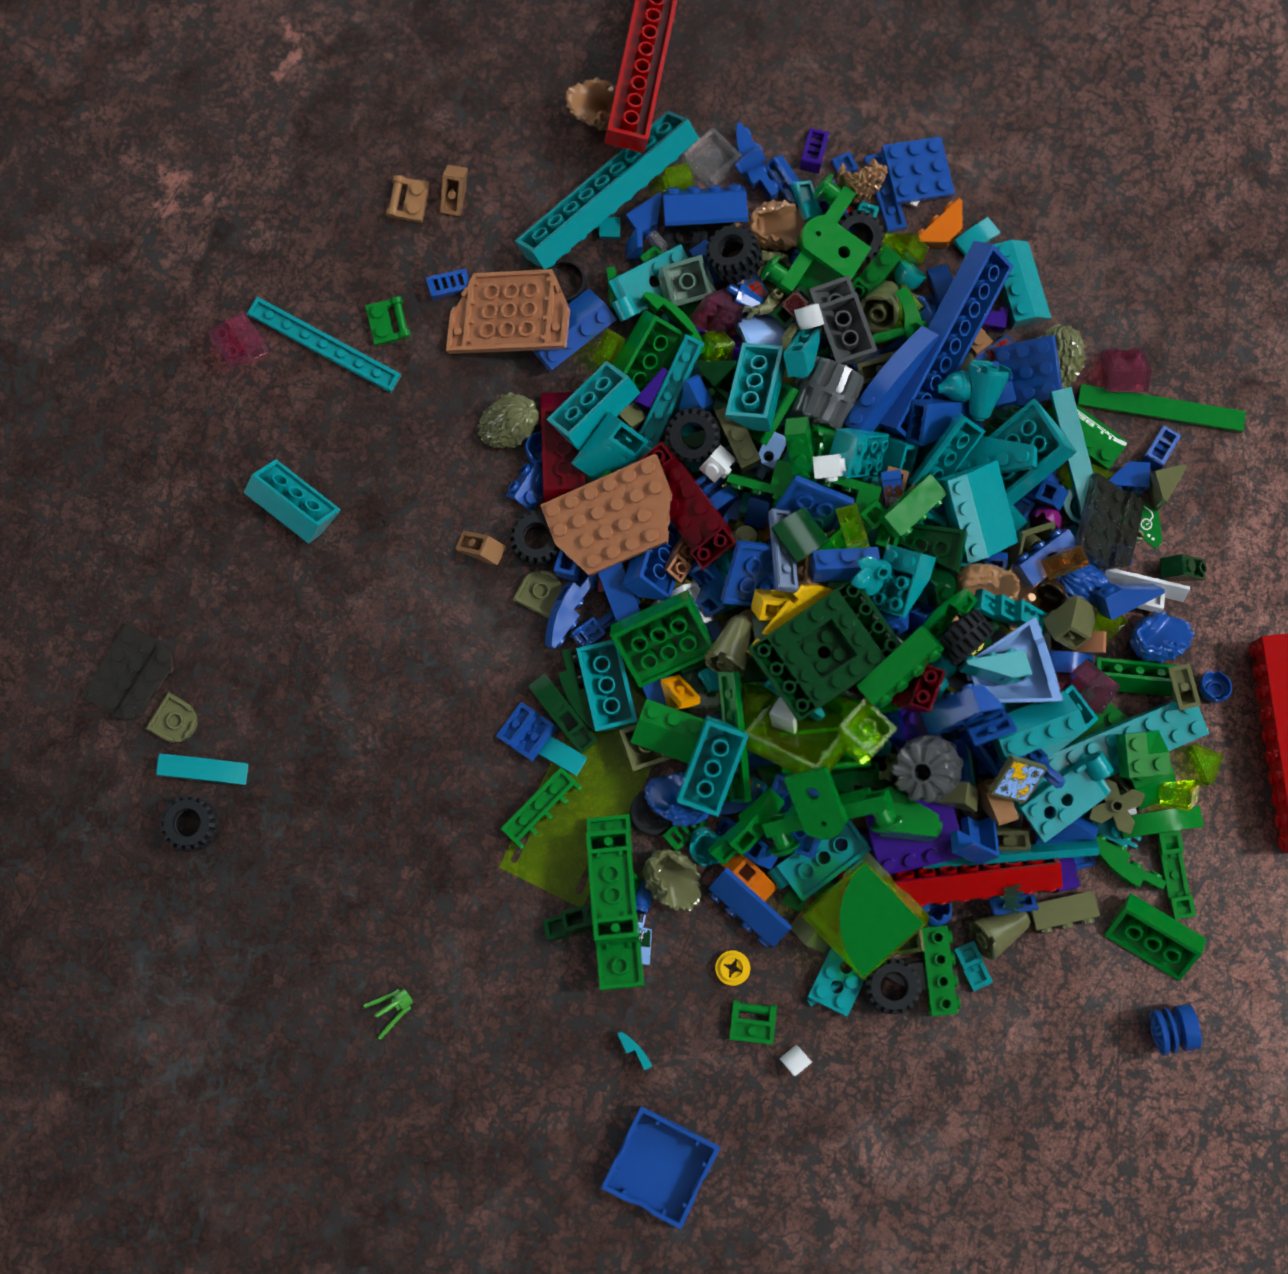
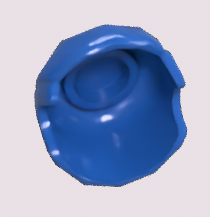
(534, 447)
(1215, 686)
(938, 914)

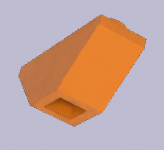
(943, 228)
(751, 876)

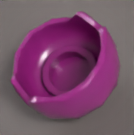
(1045, 514)

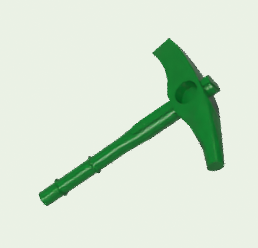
(911, 323)

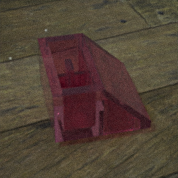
(717, 312)
(238, 340)
(1125, 370)
(1093, 686)

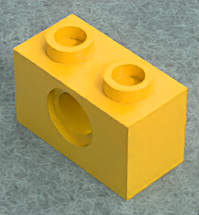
(768, 602)

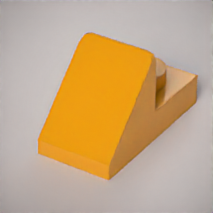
(679, 693)

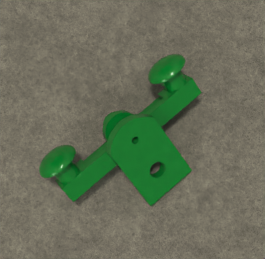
(821, 241)
(827, 813)

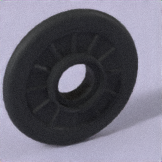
(696, 231)
(643, 821)

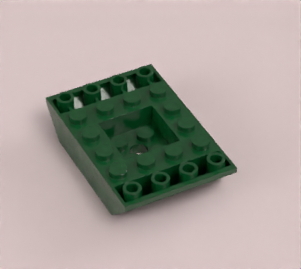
(845, 626)

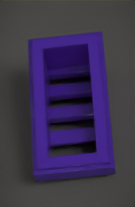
(810, 162)
(648, 395)

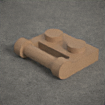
(414, 202)

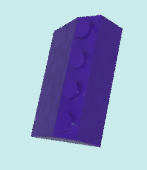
(904, 855)

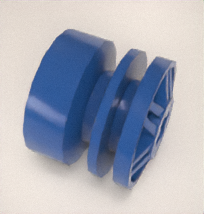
(720, 497)
(1175, 1029)

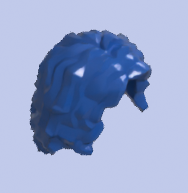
(1084, 582)
(1160, 637)
(662, 799)

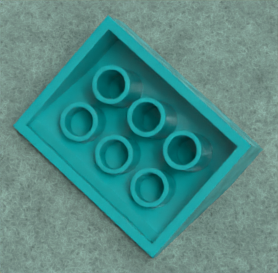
(1034, 427)
(981, 507)

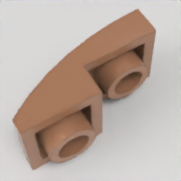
(679, 560)
(1093, 646)

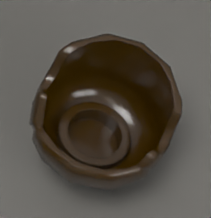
(1049, 595)

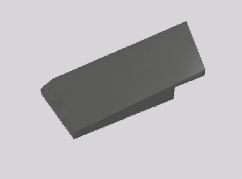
(844, 321)

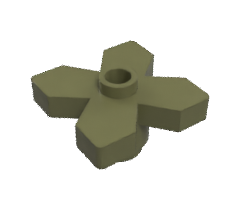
(1122, 818)

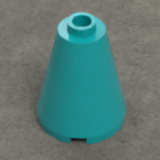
(986, 387)

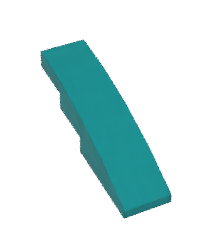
(1007, 610)
(201, 769)

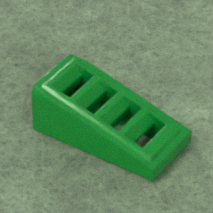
(672, 842)

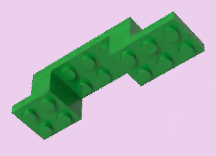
(783, 476)
(614, 902)

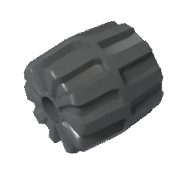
(827, 394)
(914, 774)

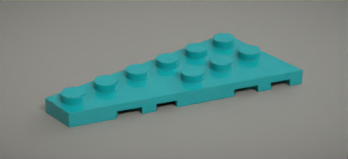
(1010, 455)

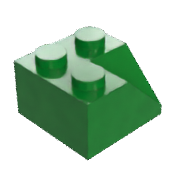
(1142, 754)

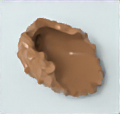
(591, 102)
(864, 182)
(776, 225)
(989, 577)

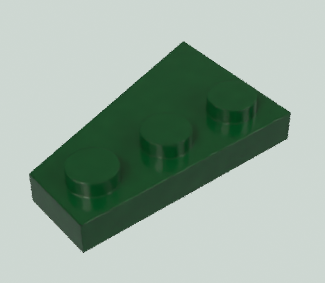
(937, 541)

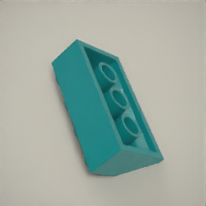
(1022, 288)
(756, 386)
(586, 408)
(950, 449)
(291, 500)
(606, 686)
(1040, 726)
(712, 766)

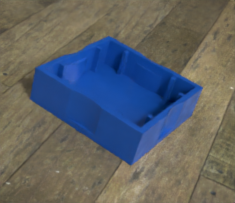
(660, 1167)

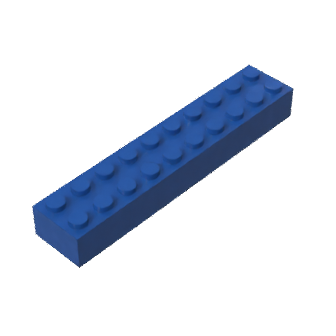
(957, 324)

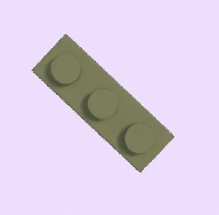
(739, 442)
(1064, 912)

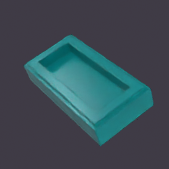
(804, 196)

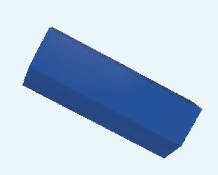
(783, 176)

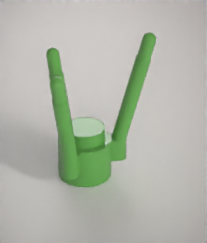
(400, 1000)

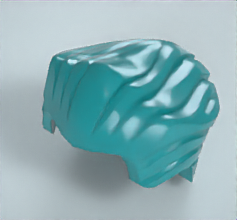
(700, 841)

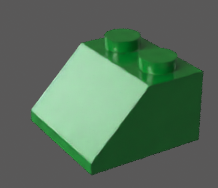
(1150, 787)

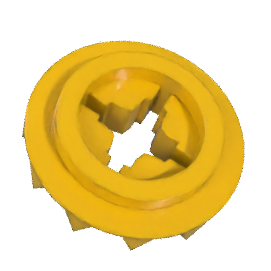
(737, 977)

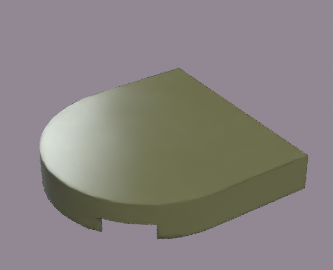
(539, 592)
(173, 720)

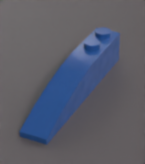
(890, 381)

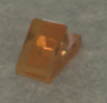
(1064, 562)

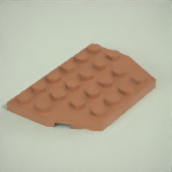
(509, 313)
(612, 516)

